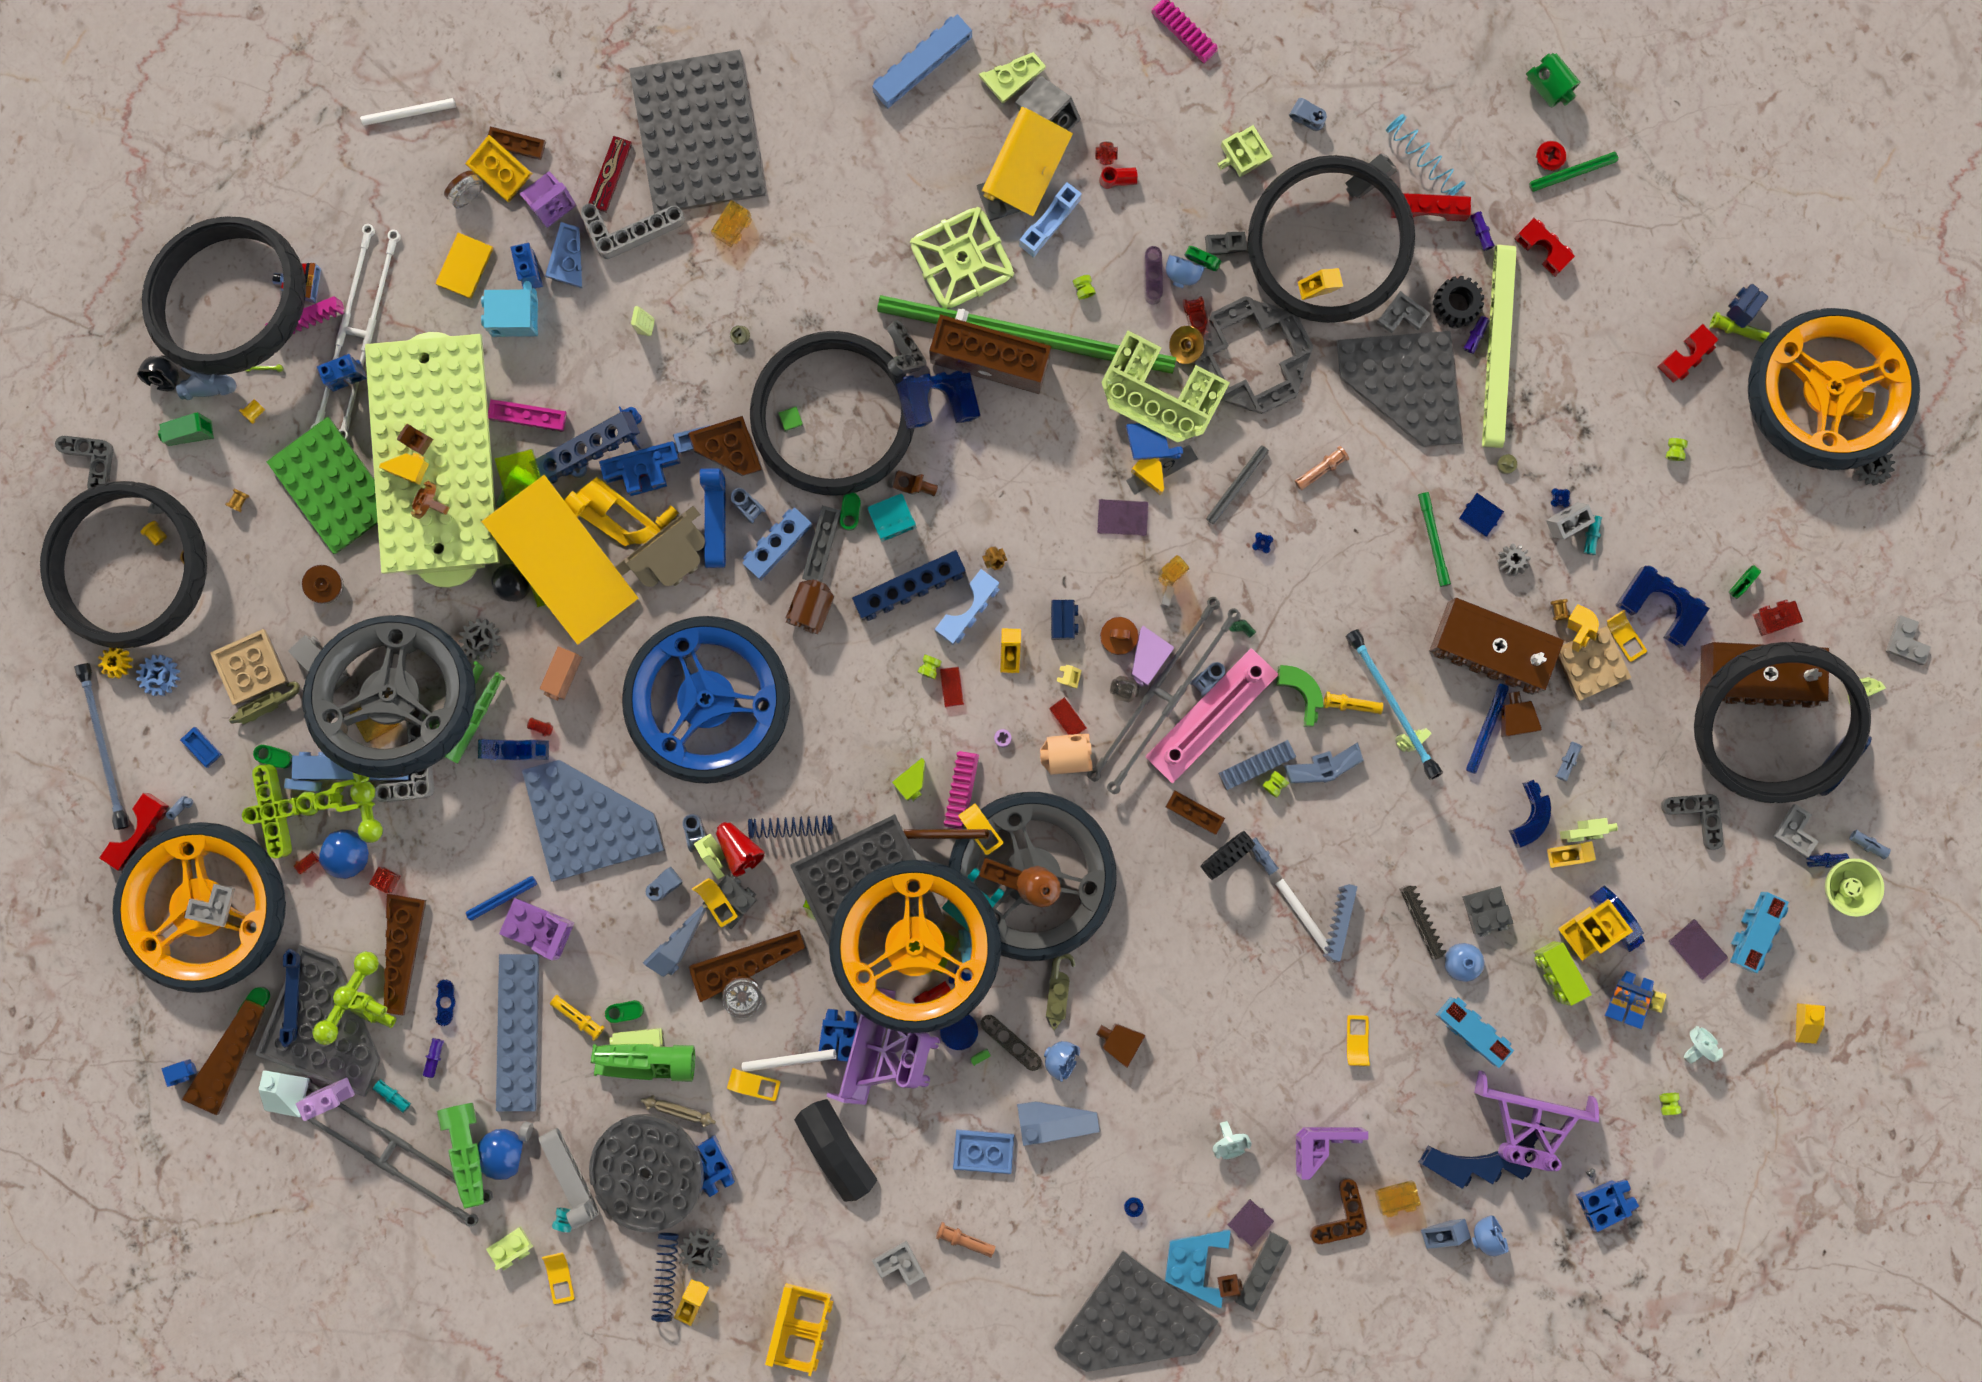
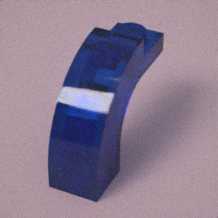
(513, 750)
(1538, 818)
(1635, 938)

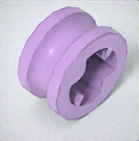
(997, 735)

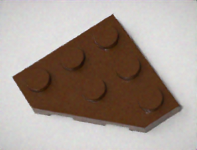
(727, 445)

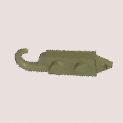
(263, 705)
(1058, 992)

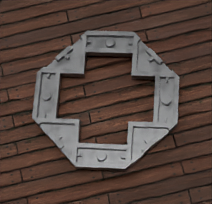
(1266, 316)

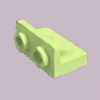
(1405, 743)
(711, 854)
(508, 1248)

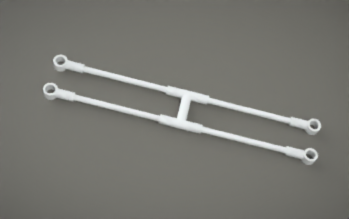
(368, 334)

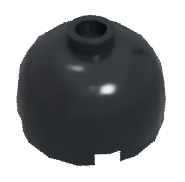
(160, 372)
(509, 583)

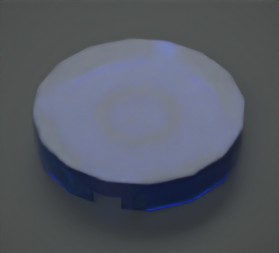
(960, 1034)

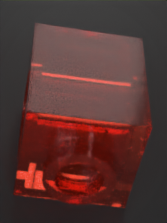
(384, 880)

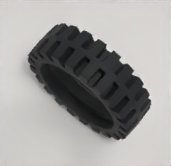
(1227, 855)

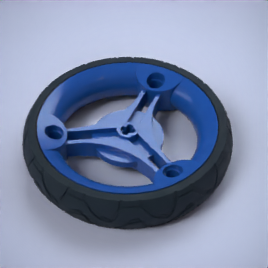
(697, 632)

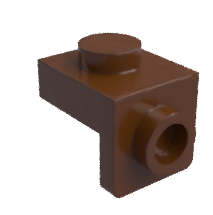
(414, 439)

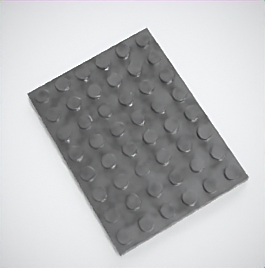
(697, 131)

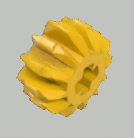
(108, 662)

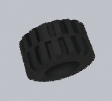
(1466, 289)

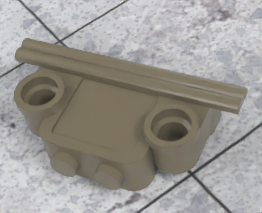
(668, 553)

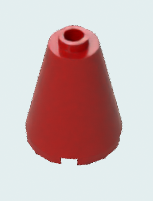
(738, 849)

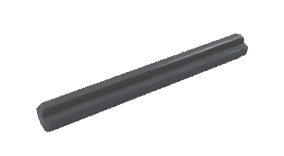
(1237, 484)

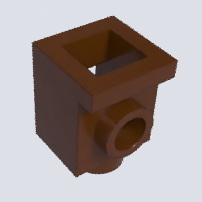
(1230, 1286)

